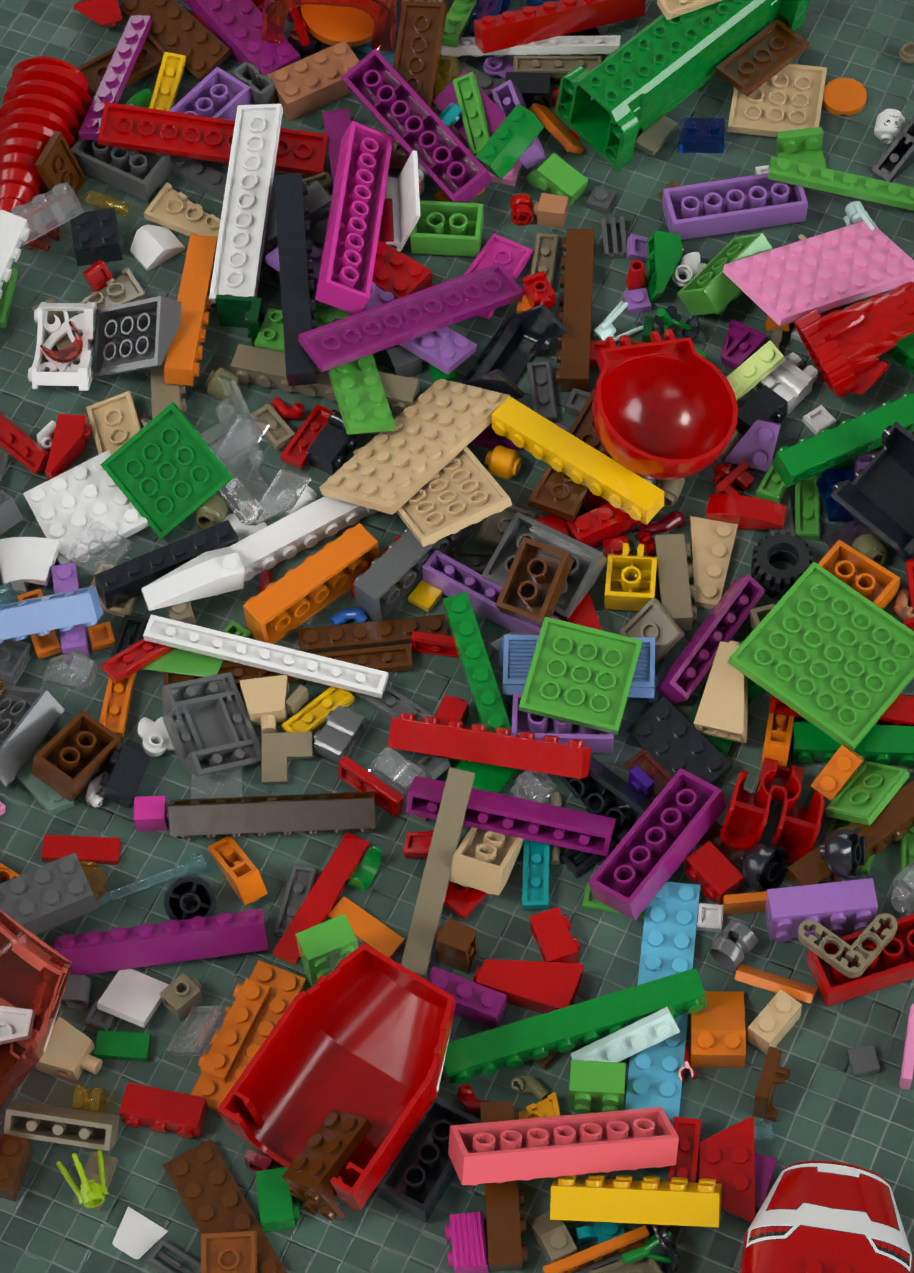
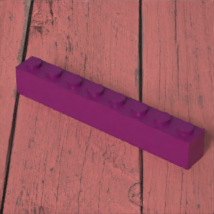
(519, 817)
(164, 942)

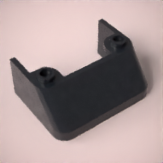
(512, 348)

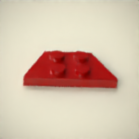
(731, 1162)

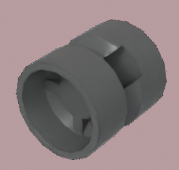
(733, 944)

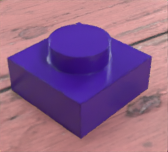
(641, 782)

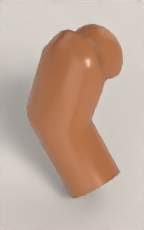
(901, 607)

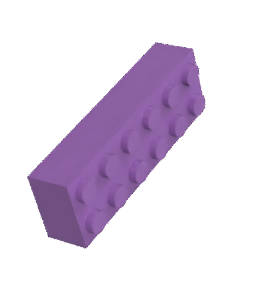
(732, 206)

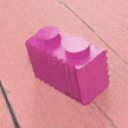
(468, 1243)

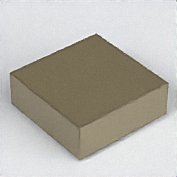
(297, 700)

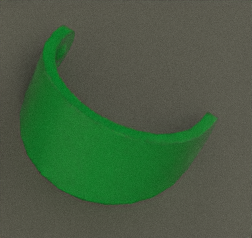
(366, 870)

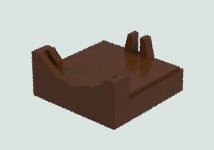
(770, 1078)

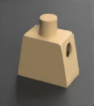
(266, 701)
(69, 1053)

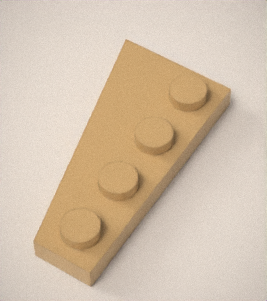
(180, 214)
(711, 556)

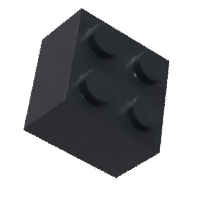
(96, 237)

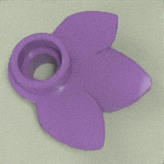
(498, 65)

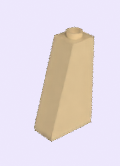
(725, 699)

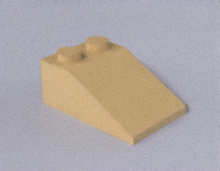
(485, 860)

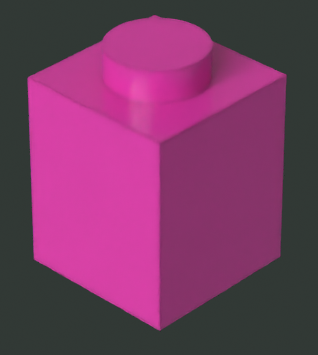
(151, 813)

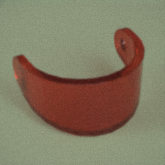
(68, 354)

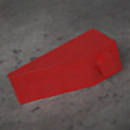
(67, 443)

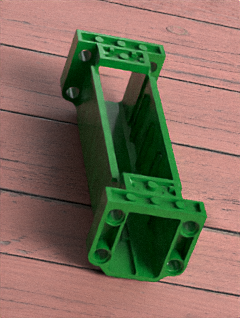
(660, 71)

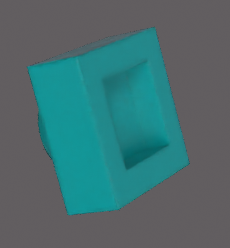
(450, 114)

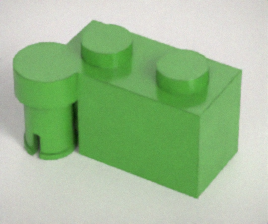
(558, 179)

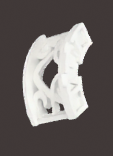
(76, 375)

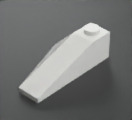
(201, 577)

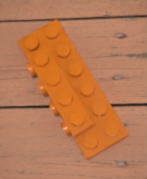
(246, 1026)

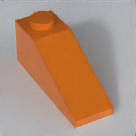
(778, 738)
(238, 870)

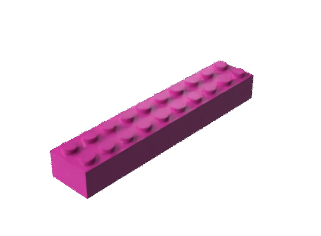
(354, 219)

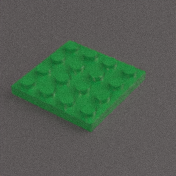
(167, 470)

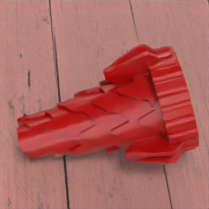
(851, 340)

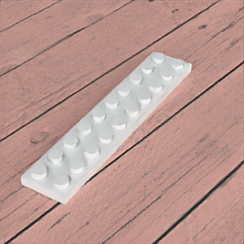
(246, 201)

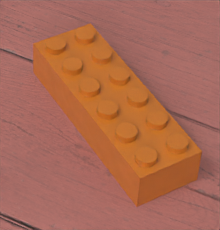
(310, 586)

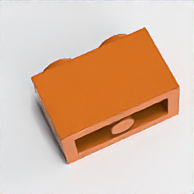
(837, 772)

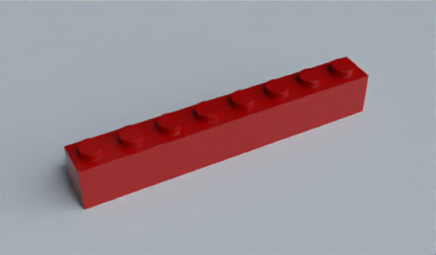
(550, 21)
(490, 746)

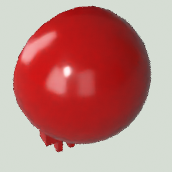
(662, 407)

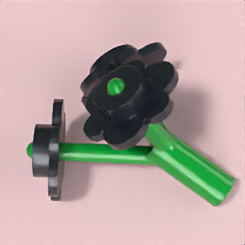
(670, 319)
(658, 1235)

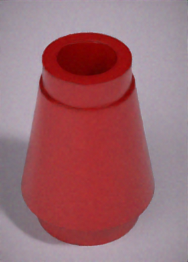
(636, 276)

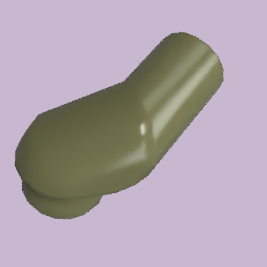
(529, 1085)

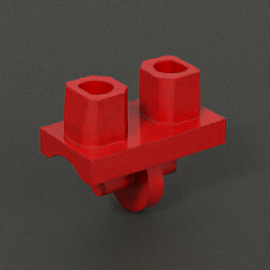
(739, 475)

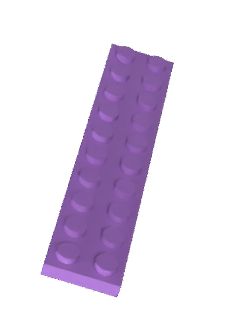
(440, 348)

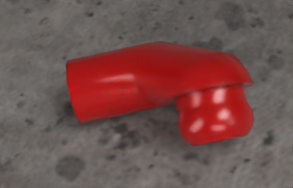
(288, 412)
(649, 544)

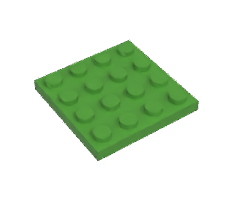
(580, 675)

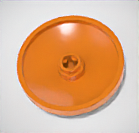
(338, 24)

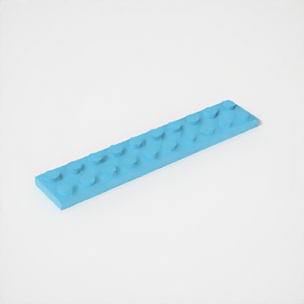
(665, 951)

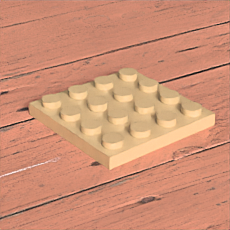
(783, 103)

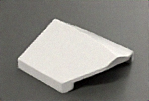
(154, 246)

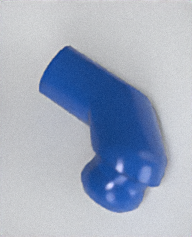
(346, 614)

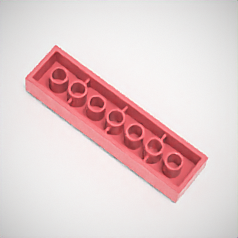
(562, 1145)

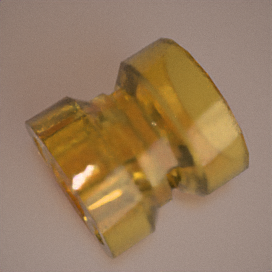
(88, 1098)

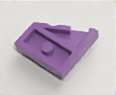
(757, 446)

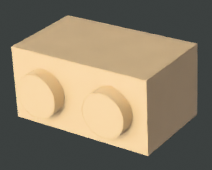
(774, 1021)

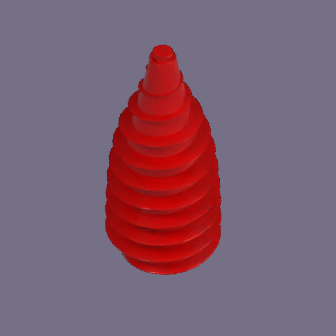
(39, 99)

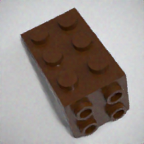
(322, 1159)

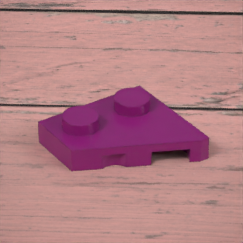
(741, 343)

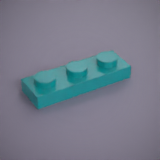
(536, 875)

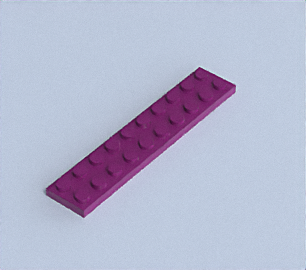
(410, 317)

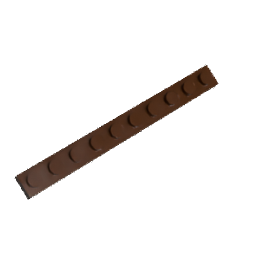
(383, 658)

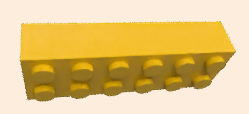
(636, 1200)

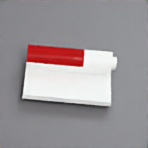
(401, 205)

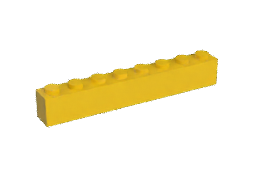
(577, 460)

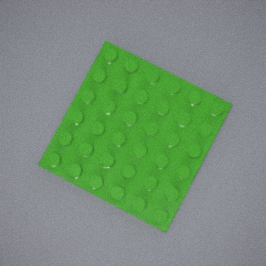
(829, 656)

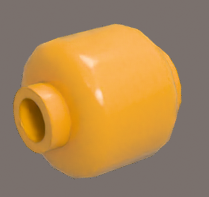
(503, 462)

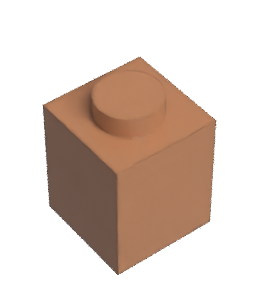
(551, 210)

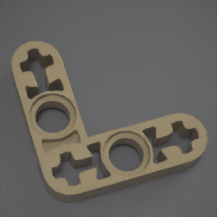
(855, 951)

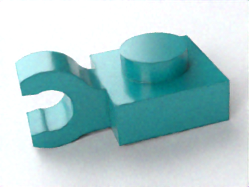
(599, 1232)

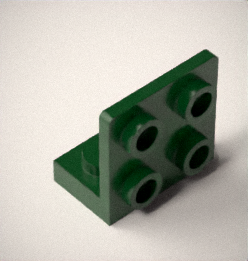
(241, 313)

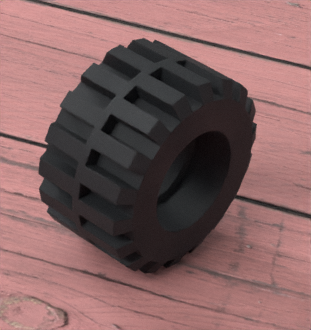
(780, 548)

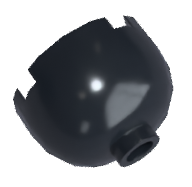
(844, 852)
(764, 866)
(189, 898)

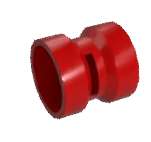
(521, 209)

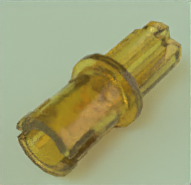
(106, 201)

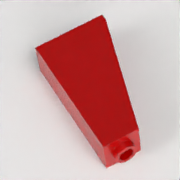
(532, 984)

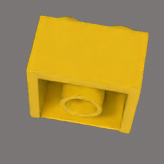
(630, 580)

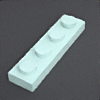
(630, 1039)

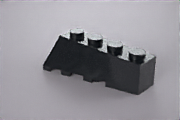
(609, 796)

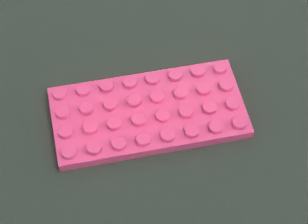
(822, 272)

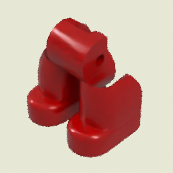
(749, 812)

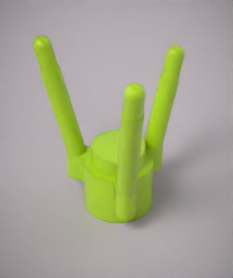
(91, 1193)

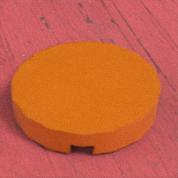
(844, 97)

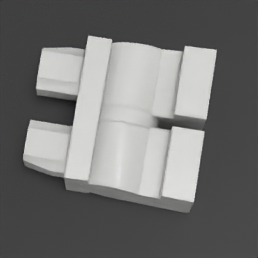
(790, 381)

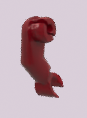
(672, 520)

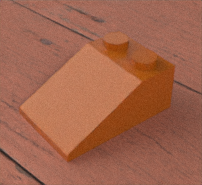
(719, 1031)

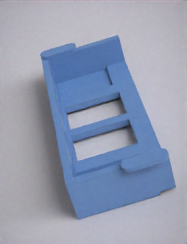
(518, 651)

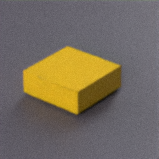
(425, 596)

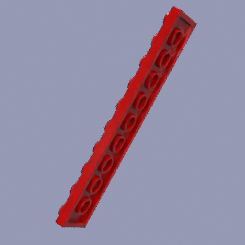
(201, 137)

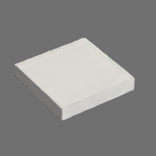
(132, 996)

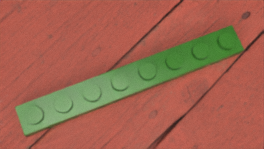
(841, 183)

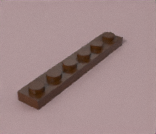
(368, 634)

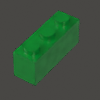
(509, 141)

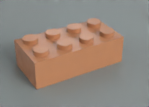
(313, 80)

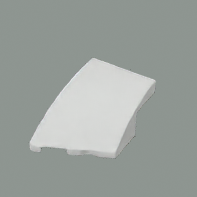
(27, 560)

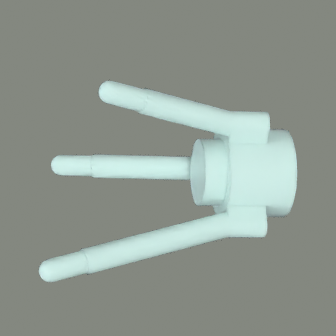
(857, 213)
(607, 329)

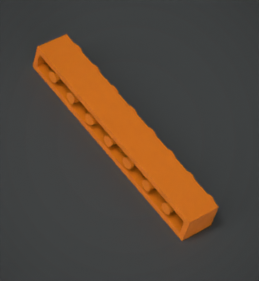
(193, 294)

